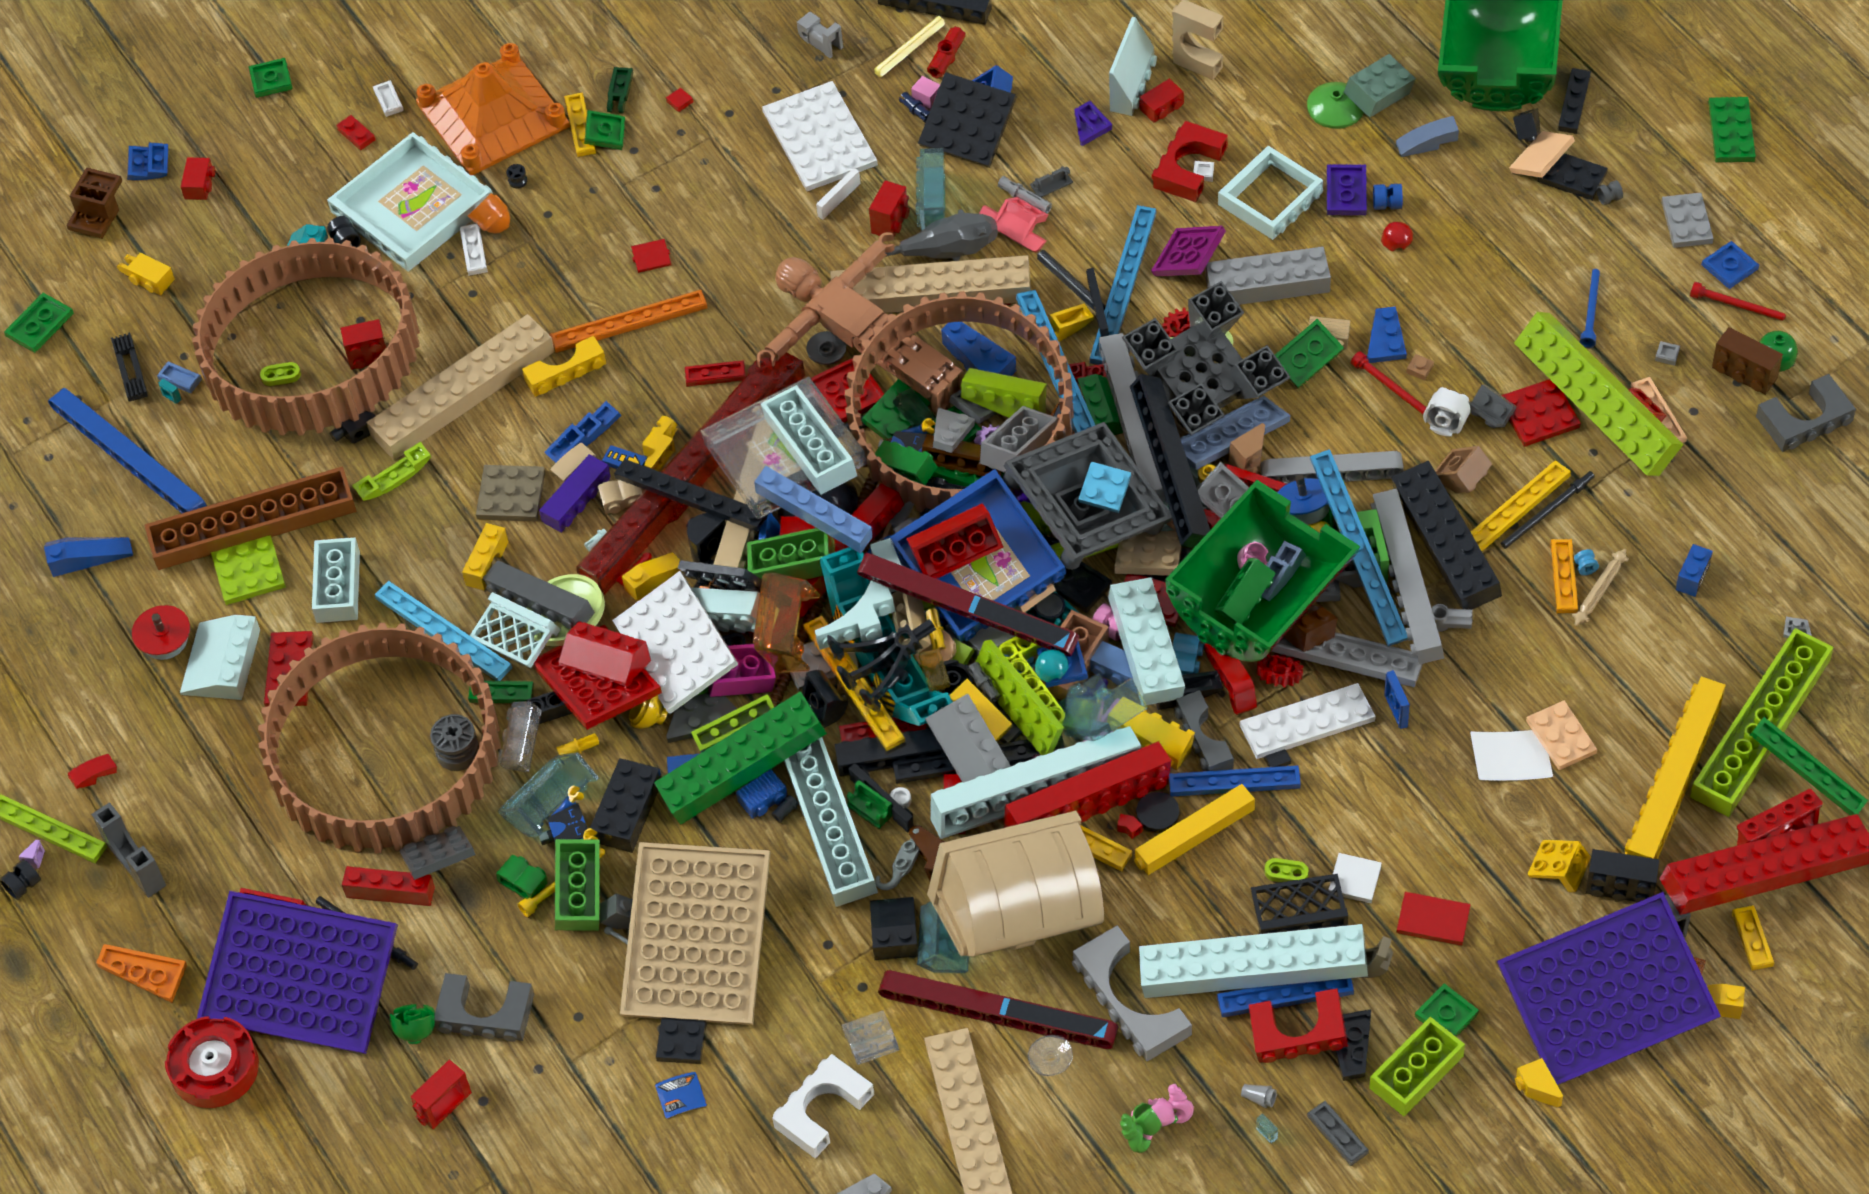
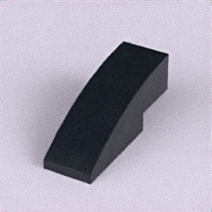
(1206, 682)

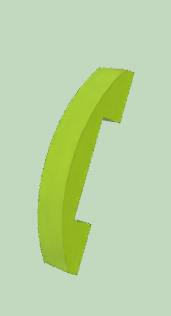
(393, 476)

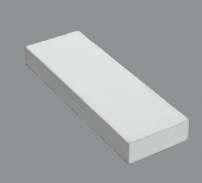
(838, 193)
(473, 249)

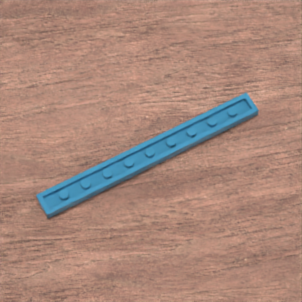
(1126, 274)
(1031, 304)
(1364, 561)

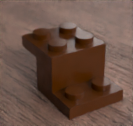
(94, 203)

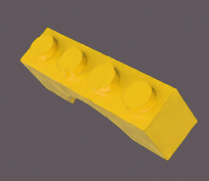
(544, 377)

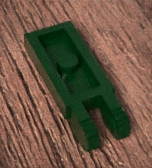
(619, 88)

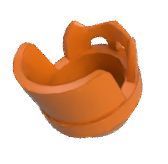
(491, 215)

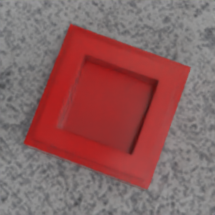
(679, 99)

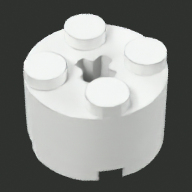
(1447, 412)

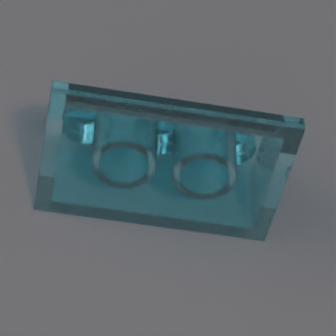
(935, 945)

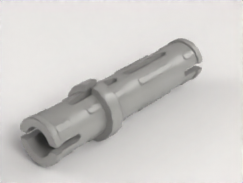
(1018, 190)

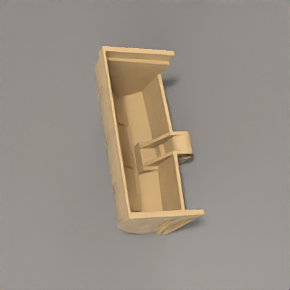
(1016, 885)

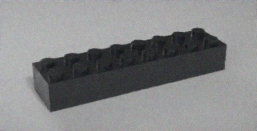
(1446, 536)

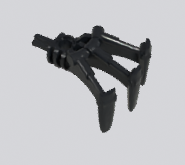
(886, 658)

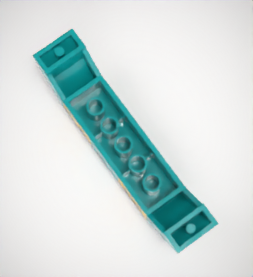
(907, 699)

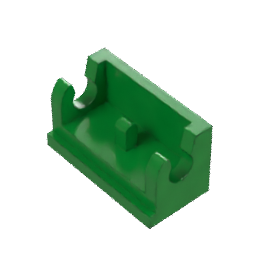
(869, 805)

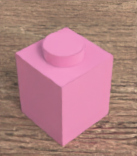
(925, 91)

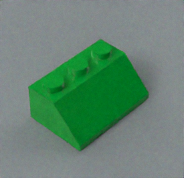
(1100, 401)

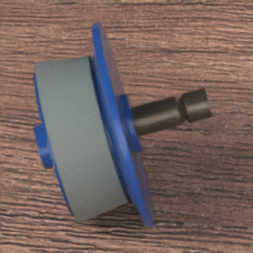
(1306, 499)

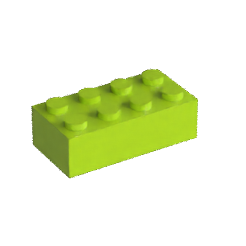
(1417, 1066)

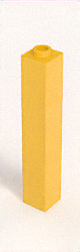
(1194, 829)

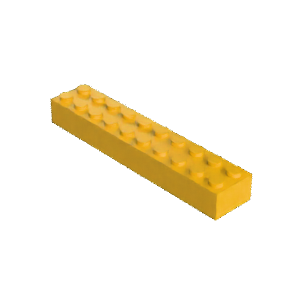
(1676, 769)

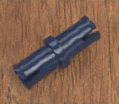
(914, 106)

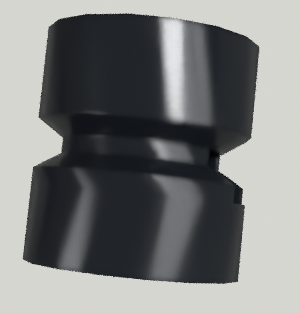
(341, 230)
(20, 879)

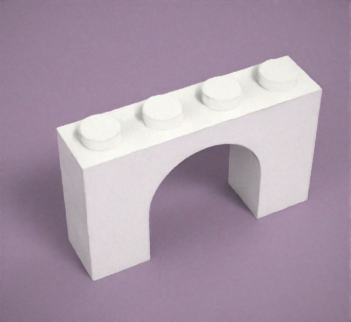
(830, 1077)

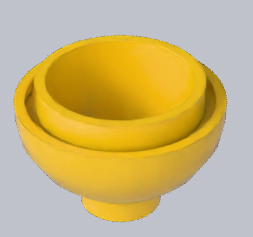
(648, 714)

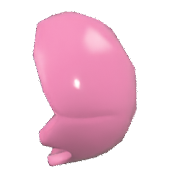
(1252, 550)

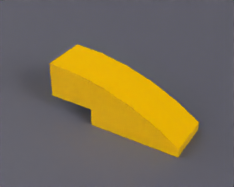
(1070, 321)

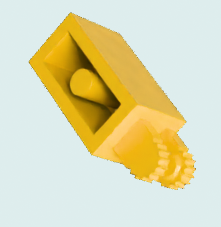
(147, 273)

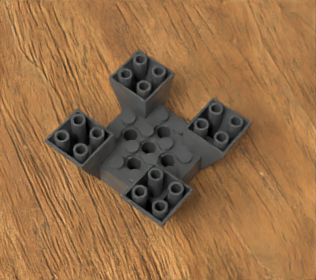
(1232, 378)

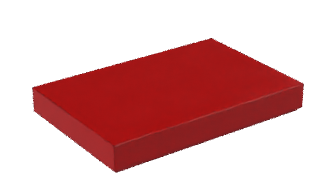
(1433, 918)

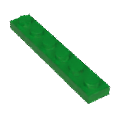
(1808, 767)

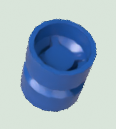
(1387, 196)

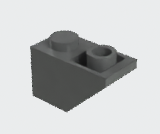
(616, 912)

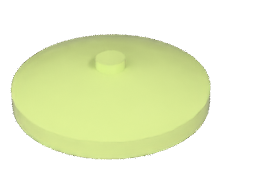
(582, 587)

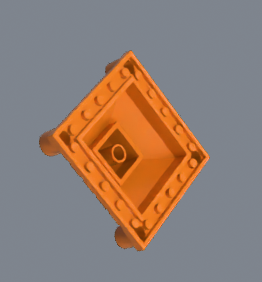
(492, 112)

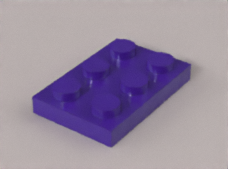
(1346, 189)

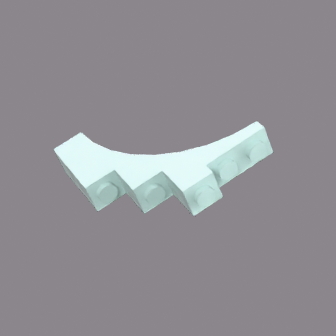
(863, 618)

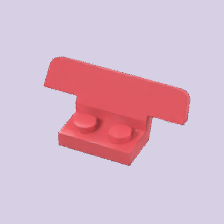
(1017, 220)

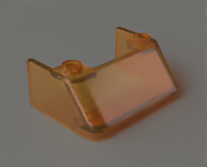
(778, 621)

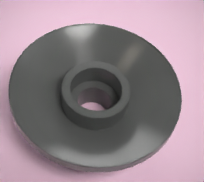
(823, 342)

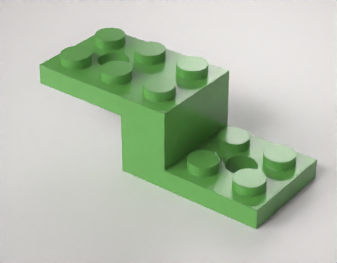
(1372, 528)

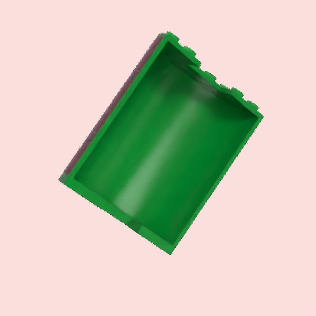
(1212, 566)

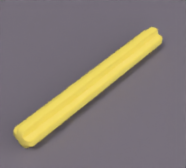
(909, 46)

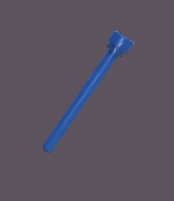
(1588, 337)

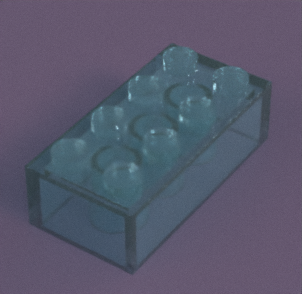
(930, 186)

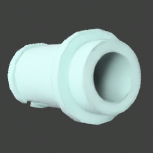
(594, 540)

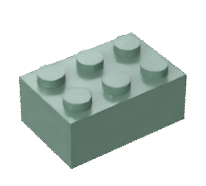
(1379, 85)

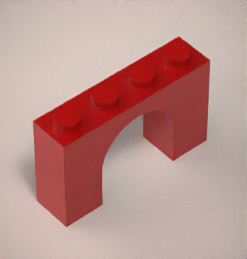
(1188, 140)
(1326, 1035)

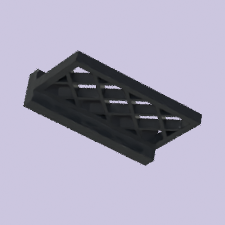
(1307, 920)

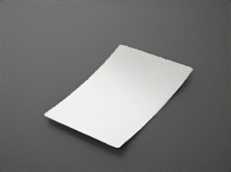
(1510, 756)

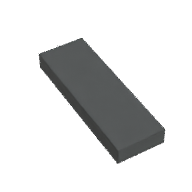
(1337, 1133)

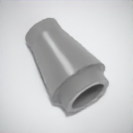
(1259, 1094)

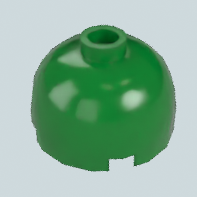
(1783, 343)
(413, 1023)

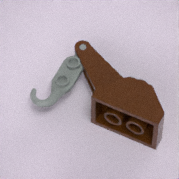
(920, 842)

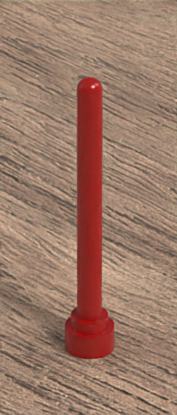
(1700, 291)
(1360, 361)

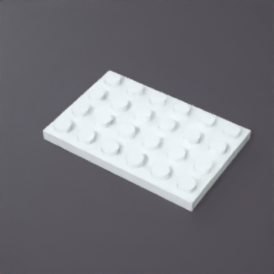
(819, 135)
(681, 641)

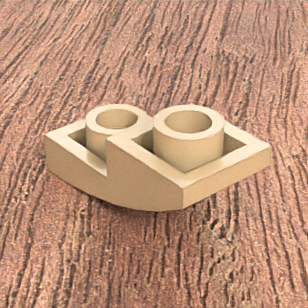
(570, 461)

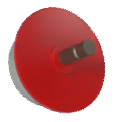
(161, 631)

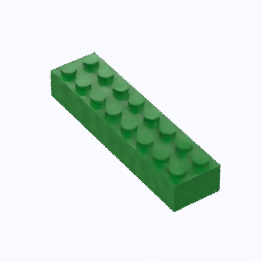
(740, 758)

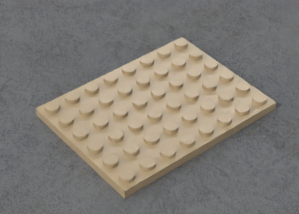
(695, 933)

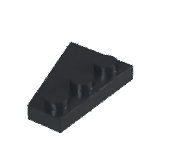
(1354, 1057)

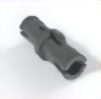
(983, 682)

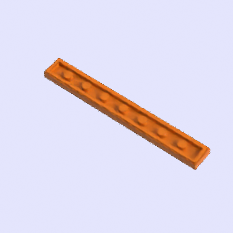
(630, 320)

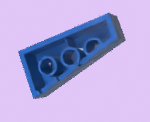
(976, 350)

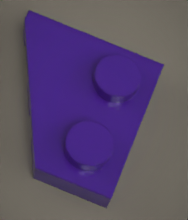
(1090, 123)

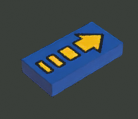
(615, 456)

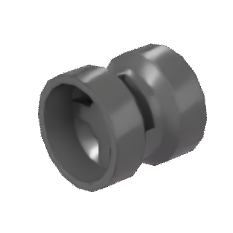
(1609, 192)

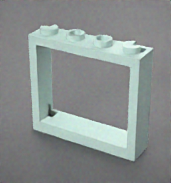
(1228, 194)

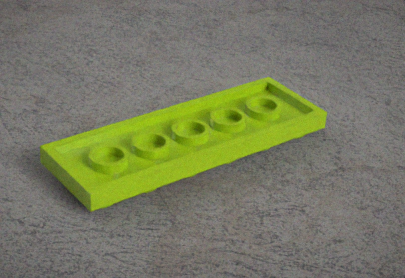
(1020, 700)

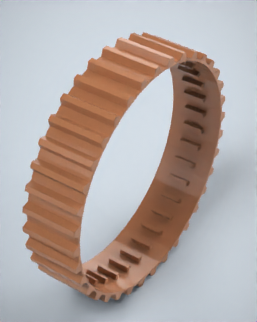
(284, 267)
(929, 314)
(350, 649)

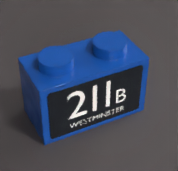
(1694, 570)

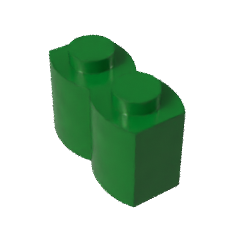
(521, 877)

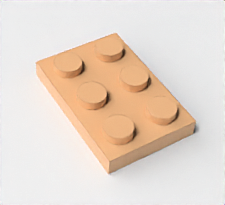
(1561, 735)

